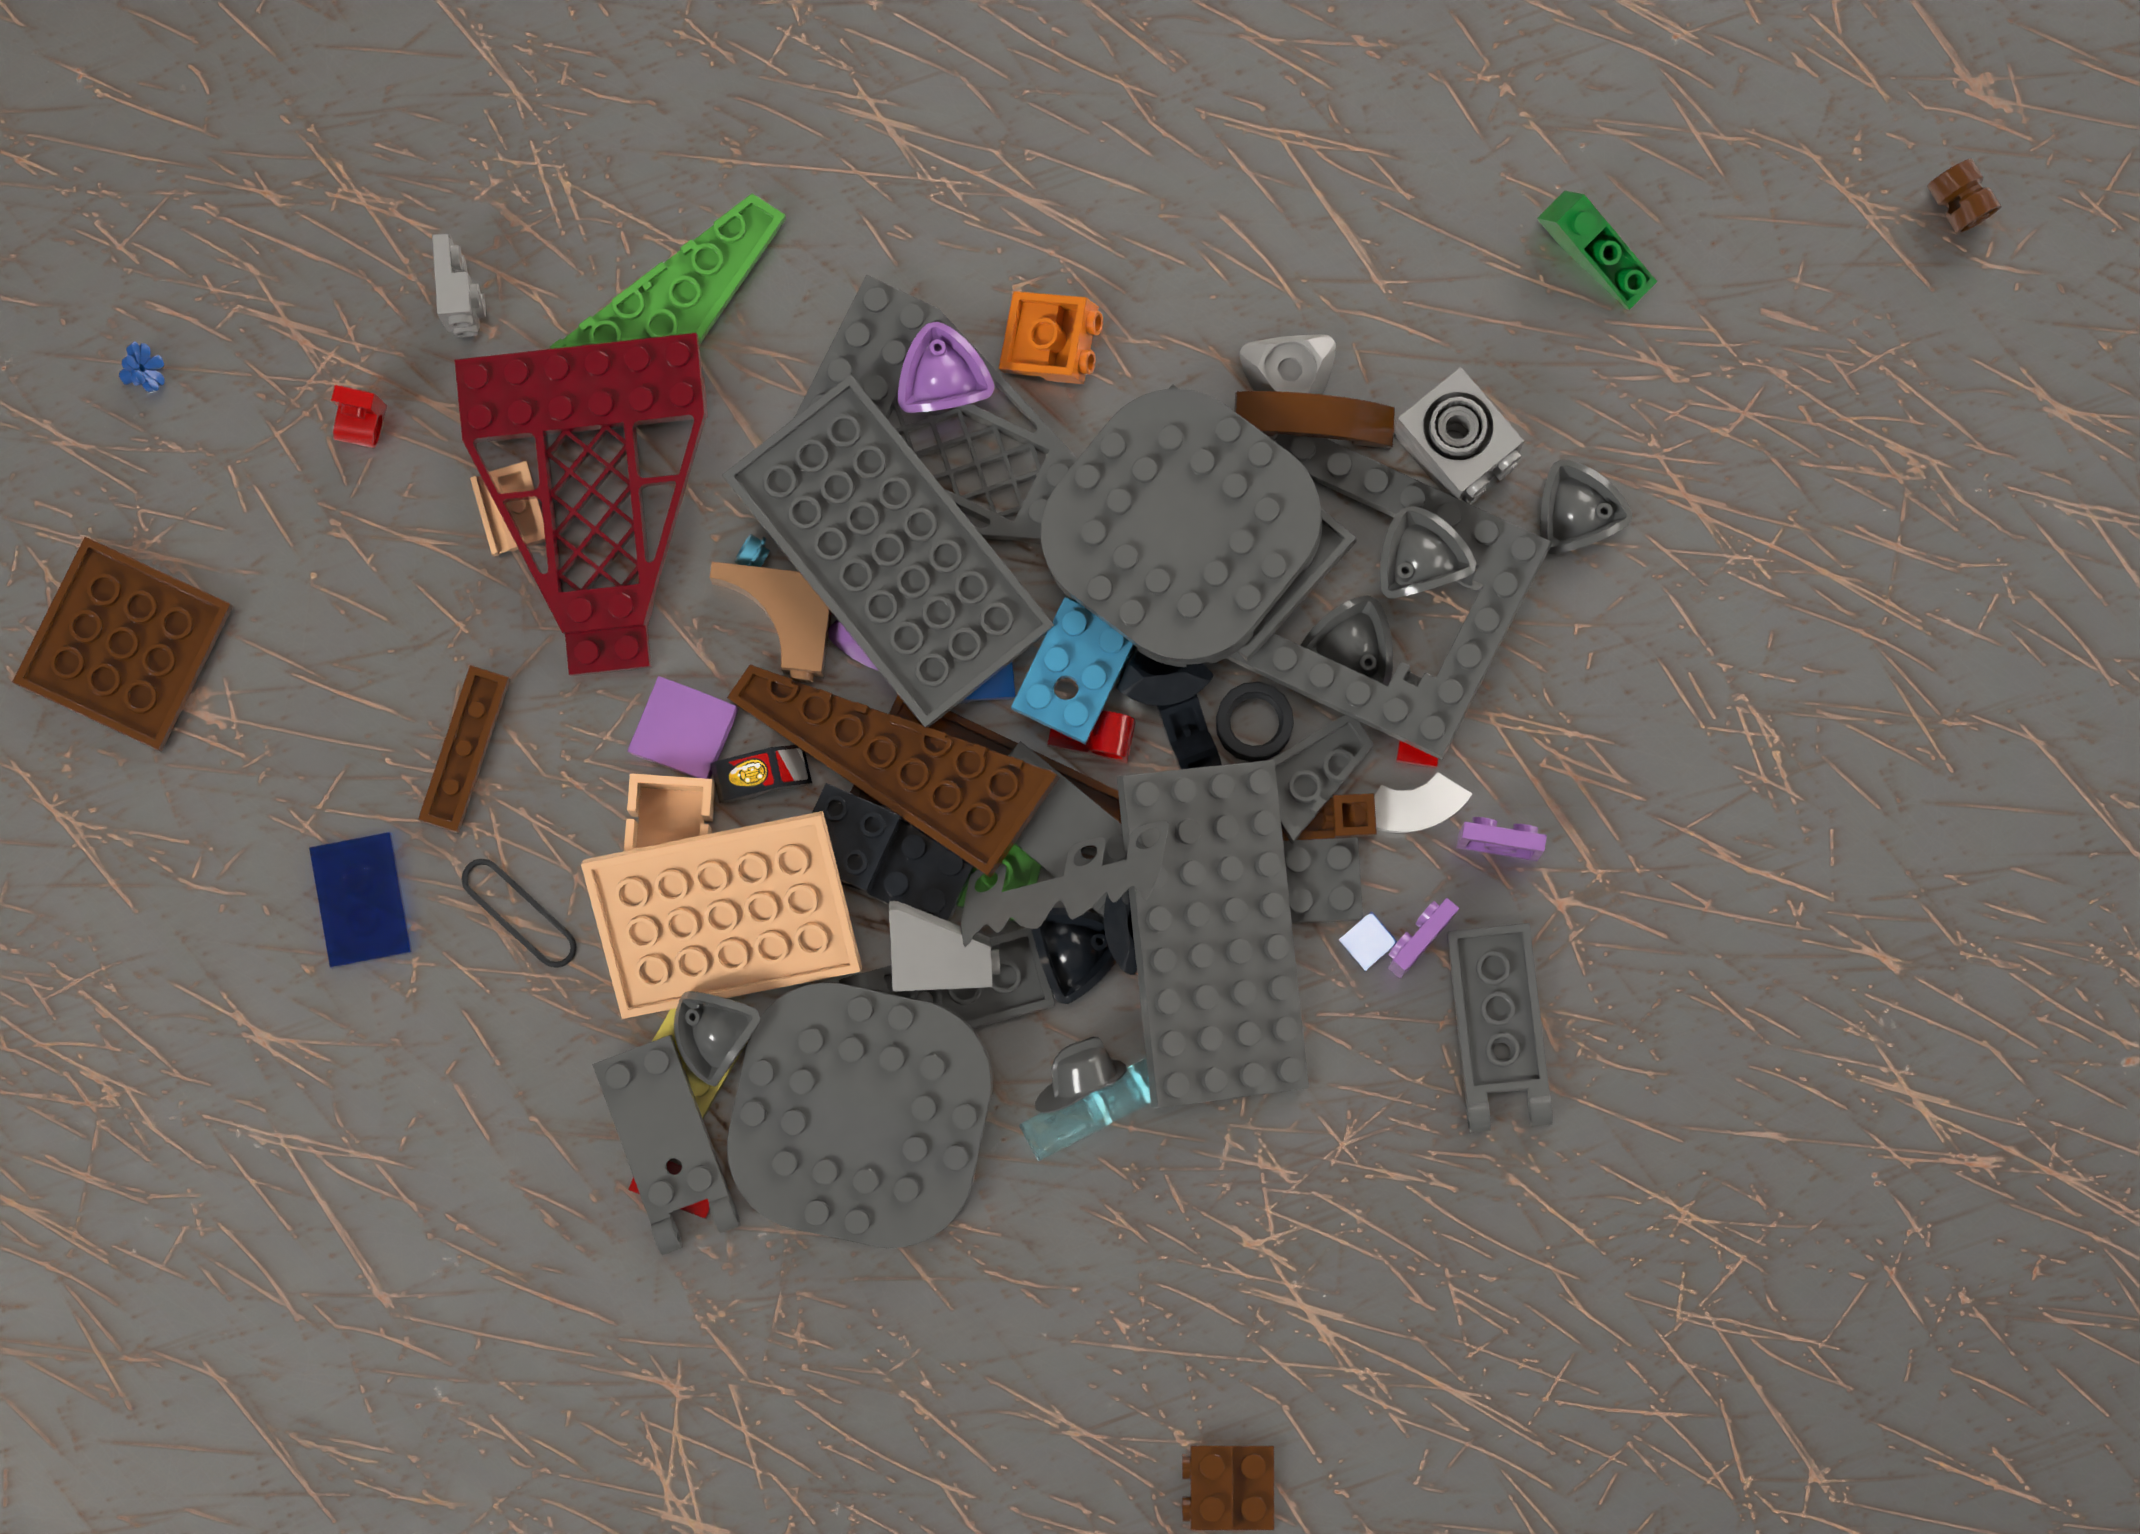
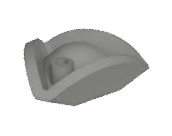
(1289, 363)

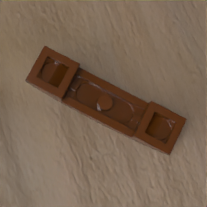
(1318, 416)
(1343, 818)

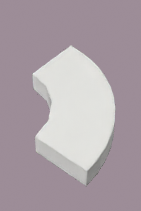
(1419, 808)

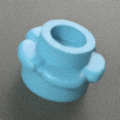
(752, 552)

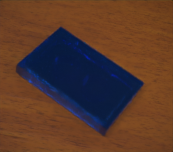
(360, 900)

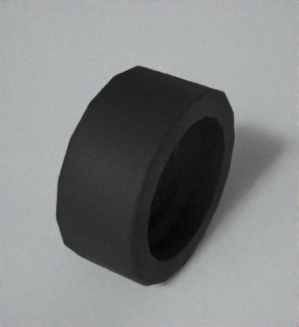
(1250, 691)

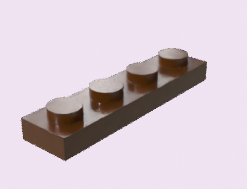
(464, 749)

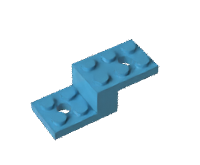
(1080, 650)

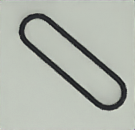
(506, 925)

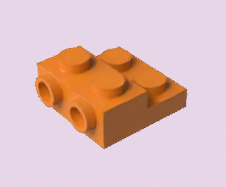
(1050, 337)

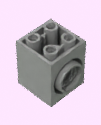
(1464, 464)

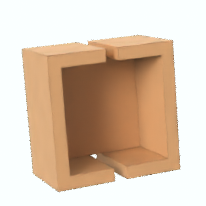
(667, 809)

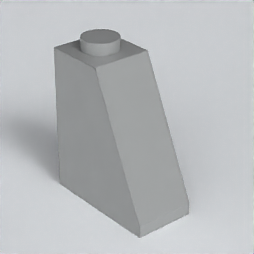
(931, 953)

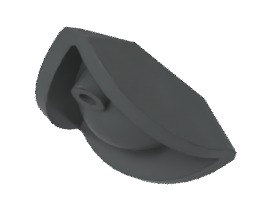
(1580, 507)
(1422, 554)
(1356, 637)
(712, 1033)

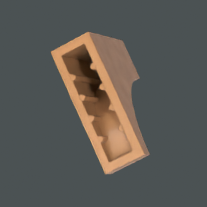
(792, 607)

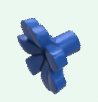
(142, 368)

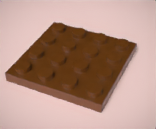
(122, 644)

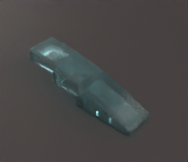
(1060, 1129)

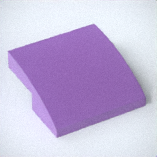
(683, 729)

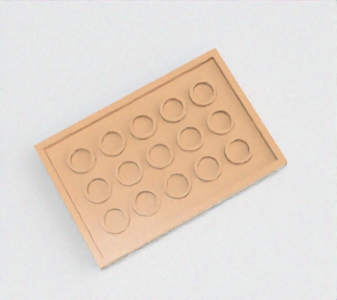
(722, 914)

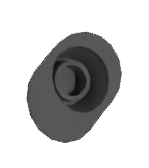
(1077, 1073)

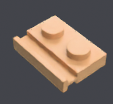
(526, 513)

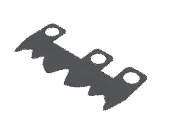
(1077, 889)

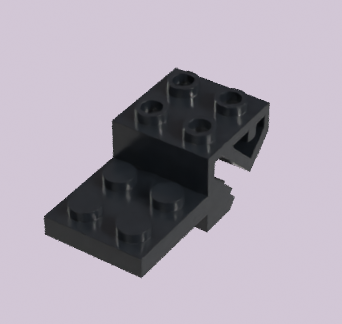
(890, 857)

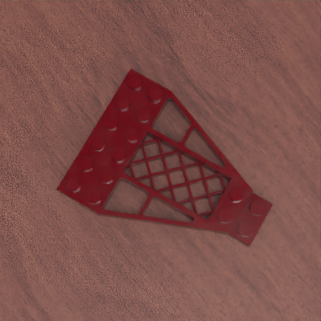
(580, 392)

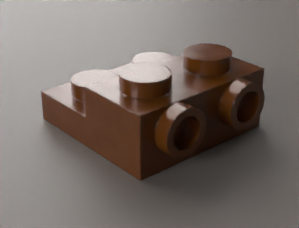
(1229, 1488)

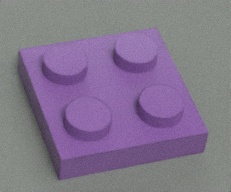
(1485, 837)
(1431, 924)

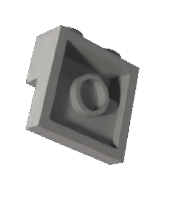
(456, 295)

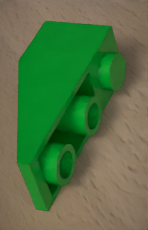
(1597, 247)

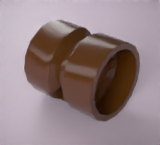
(1964, 196)

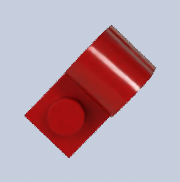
(358, 416)
(1108, 740)

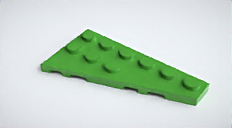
(689, 287)

